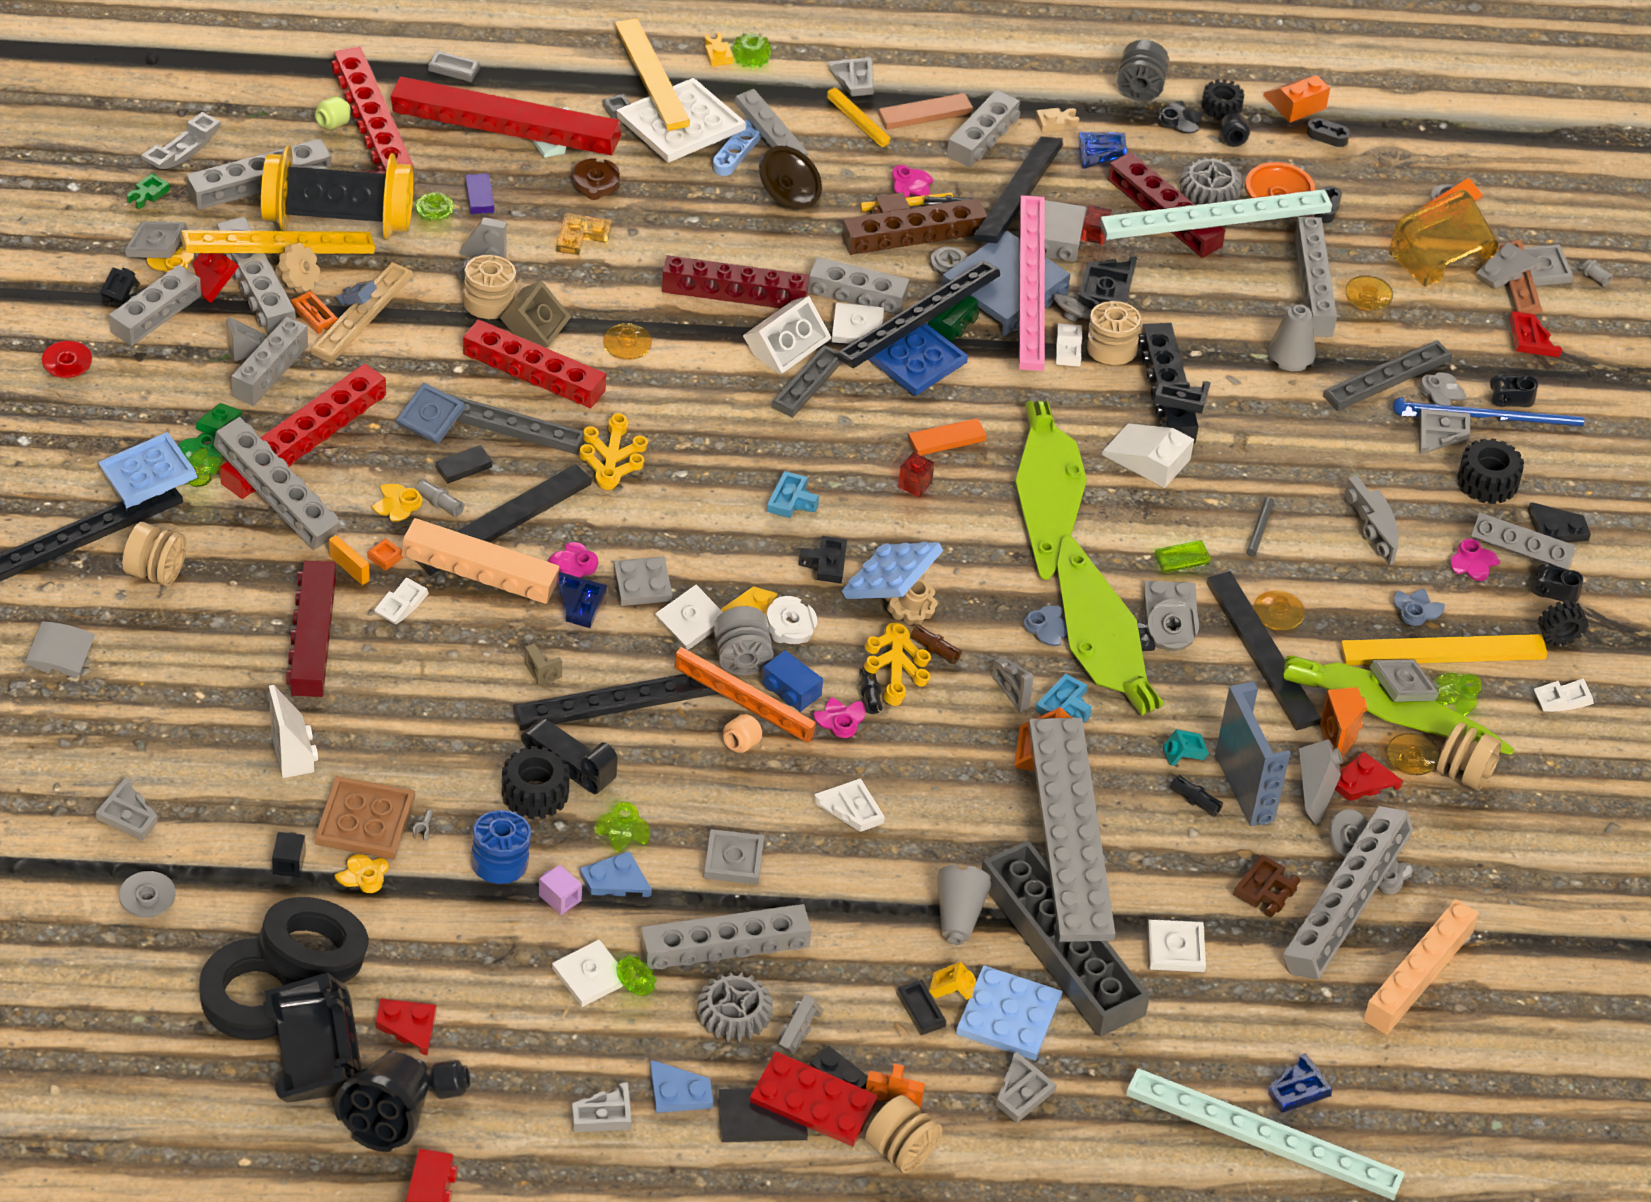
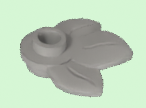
(1442, 388)
(1395, 876)

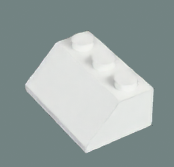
(788, 335)

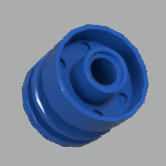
(500, 846)

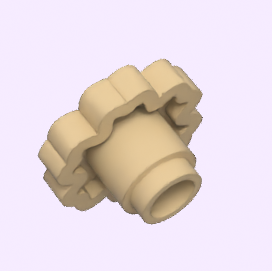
(298, 268)
(915, 604)

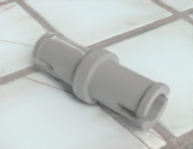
(440, 498)

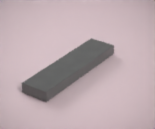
(807, 382)

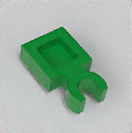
(150, 189)

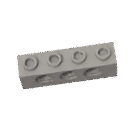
(983, 128)
(858, 285)
(155, 305)
(269, 361)
(1523, 541)

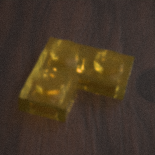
(580, 228)

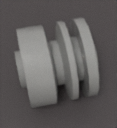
(743, 640)

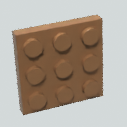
(365, 817)

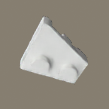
(852, 805)

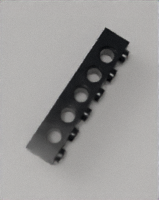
(1165, 365)

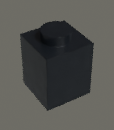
(289, 854)

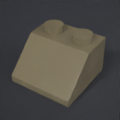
(536, 315)

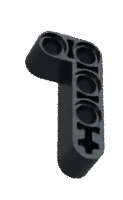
(587, 767)

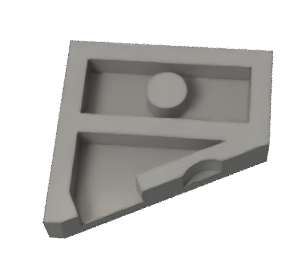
(854, 75)
(487, 239)
(1507, 265)
(1442, 429)
(1014, 682)
(1023, 1089)
(603, 1111)

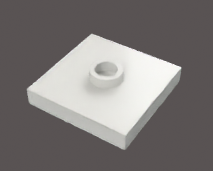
(855, 321)
(689, 617)
(1176, 945)
(588, 973)

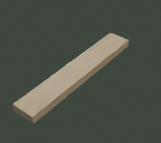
(359, 316)

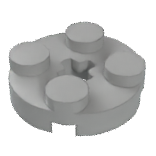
(1182, 615)

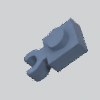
(358, 294)

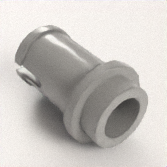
(1598, 273)

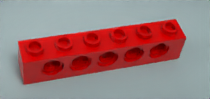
(534, 363)

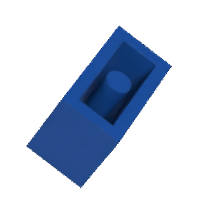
(792, 681)

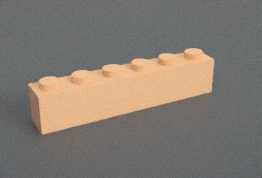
(480, 561)
(1420, 967)

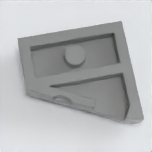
(127, 811)
(798, 1029)

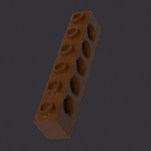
(912, 226)

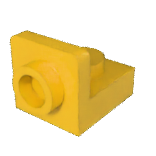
(951, 979)

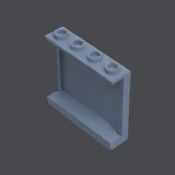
(1001, 295)
(1247, 759)

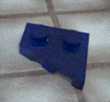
(1100, 147)
(580, 598)
(1299, 1086)

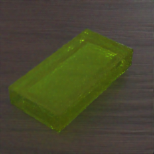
(1182, 556)

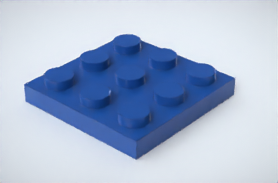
(920, 359)

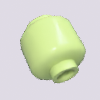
(333, 113)

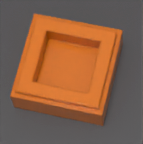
(385, 554)

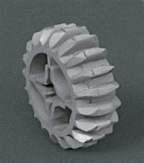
(1210, 181)
(730, 1015)

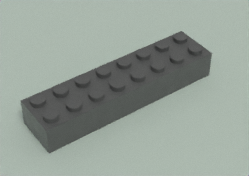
(1085, 970)

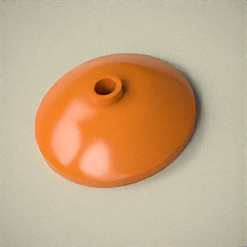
(1277, 179)

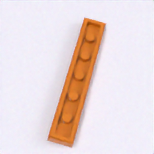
(744, 695)

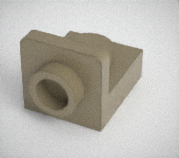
(539, 667)

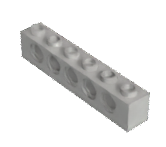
(244, 176)
(1315, 274)
(259, 282)
(278, 495)
(725, 937)

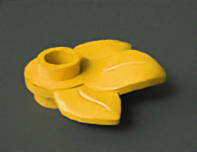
(167, 264)
(398, 502)
(363, 873)

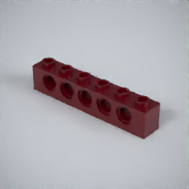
(1154, 193)
(732, 282)

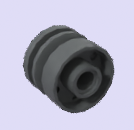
(1143, 70)

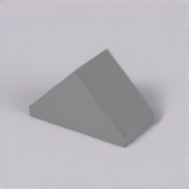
(242, 339)

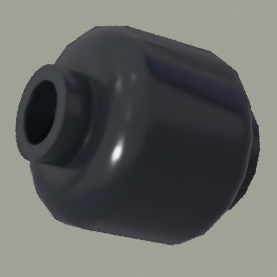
(1234, 129)
(449, 1079)

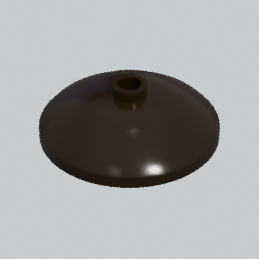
(790, 177)

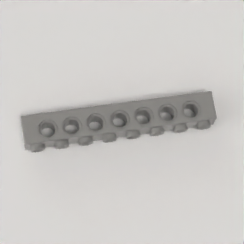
(1348, 892)

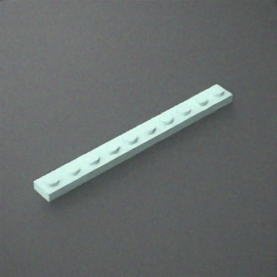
(1215, 214)
(1265, 1134)

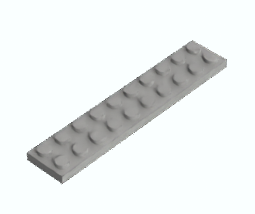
(1071, 830)

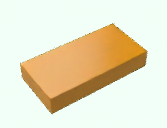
(349, 560)

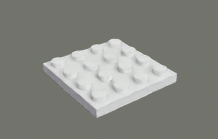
(708, 122)

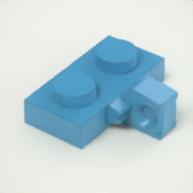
(791, 495)
(1068, 695)

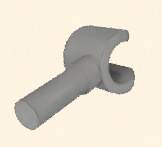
(423, 826)

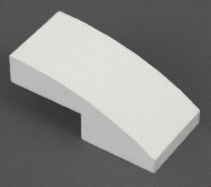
(1068, 344)
(402, 602)
(1565, 697)

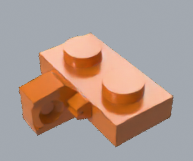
(893, 1085)

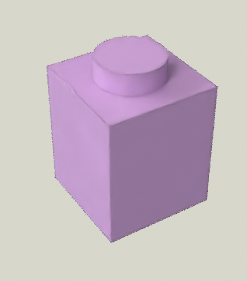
(560, 889)

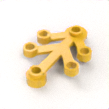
(609, 476)
(898, 637)

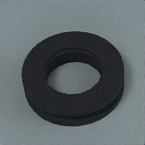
(319, 917)
(222, 1012)

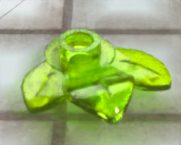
(204, 467)
(1456, 692)
(623, 829)

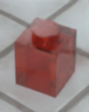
(1091, 227)
(916, 474)

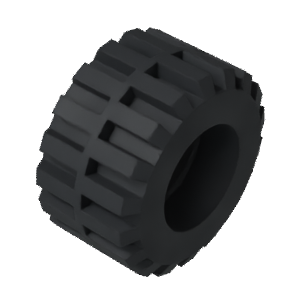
(1490, 471)
(535, 799)

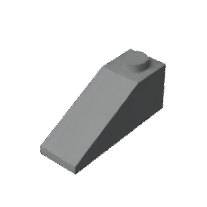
(1320, 776)

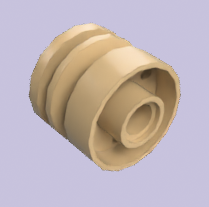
(488, 286)
(1113, 333)
(154, 553)
(1473, 758)
(903, 1134)

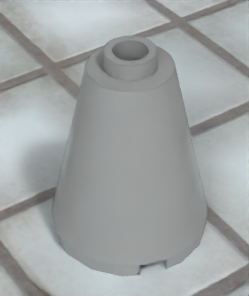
(1294, 340)
(961, 900)

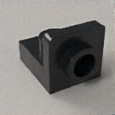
(119, 284)

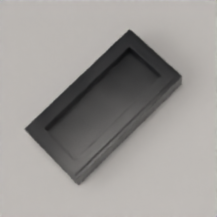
(464, 464)
(921, 1007)

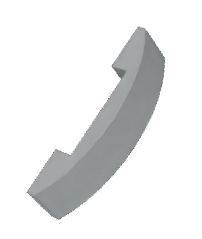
(187, 144)

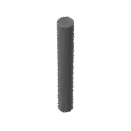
(1260, 527)

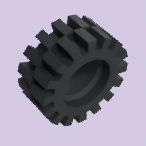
(1221, 90)
(1563, 623)

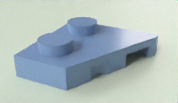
(615, 876)
(679, 1089)

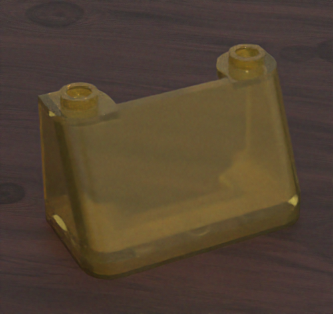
(1440, 235)

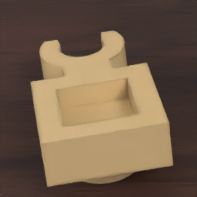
(1055, 120)

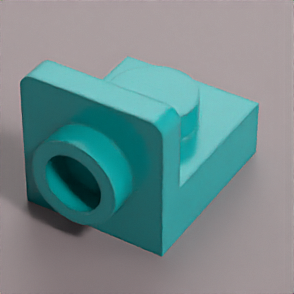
(1184, 744)

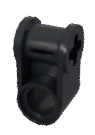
(1515, 392)
(1560, 583)

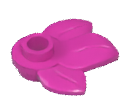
(911, 181)
(574, 559)
(1473, 560)
(839, 718)

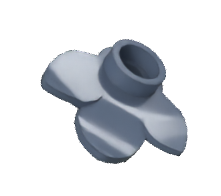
(1417, 607)
(1047, 625)

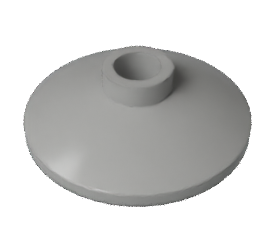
(1072, 307)
(1345, 830)
(144, 886)

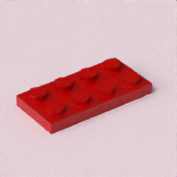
(814, 1098)

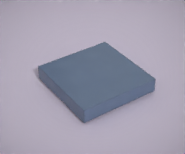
(430, 413)

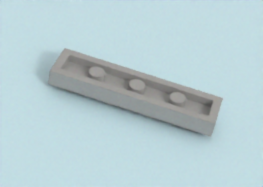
(766, 121)

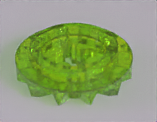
(434, 200)
(627, 972)

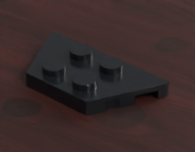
(1106, 282)

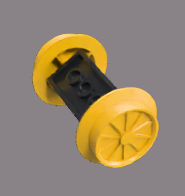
(337, 192)

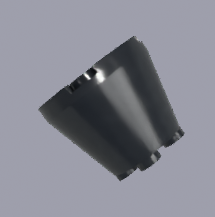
(384, 1101)

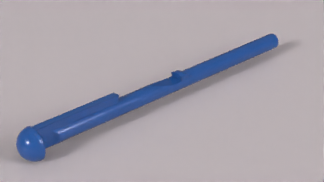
(1414, 409)

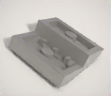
(59, 648)

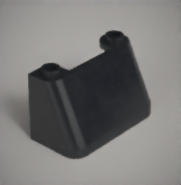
(314, 1037)

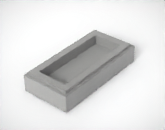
(454, 66)

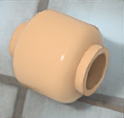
(742, 733)

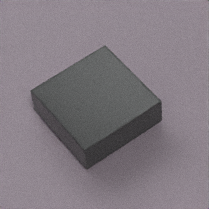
(614, 103)

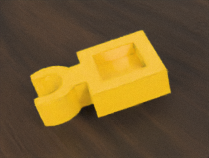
(718, 52)

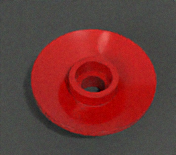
(67, 359)

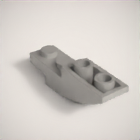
(1380, 522)

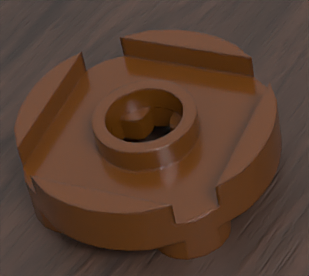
(607, 174)

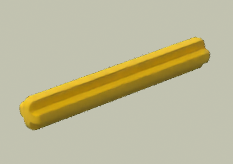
(858, 117)

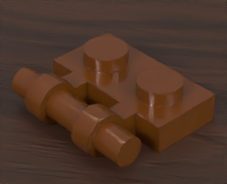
(1259, 881)

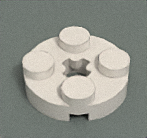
(788, 632)

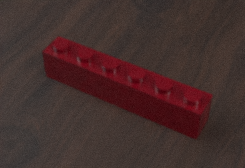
(312, 629)

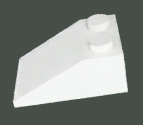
(1151, 451)
(290, 736)

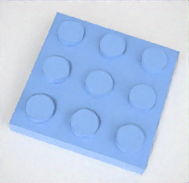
(147, 470)
(892, 570)
(1009, 1012)

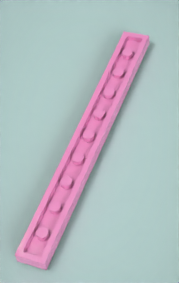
(1031, 284)

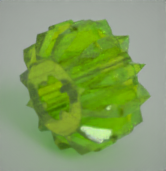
(752, 50)

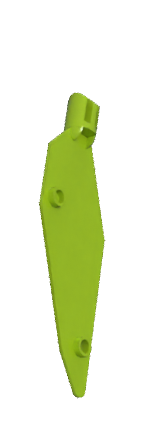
(1049, 486)
(1091, 618)
(1420, 715)

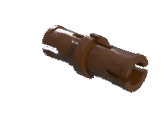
(936, 644)

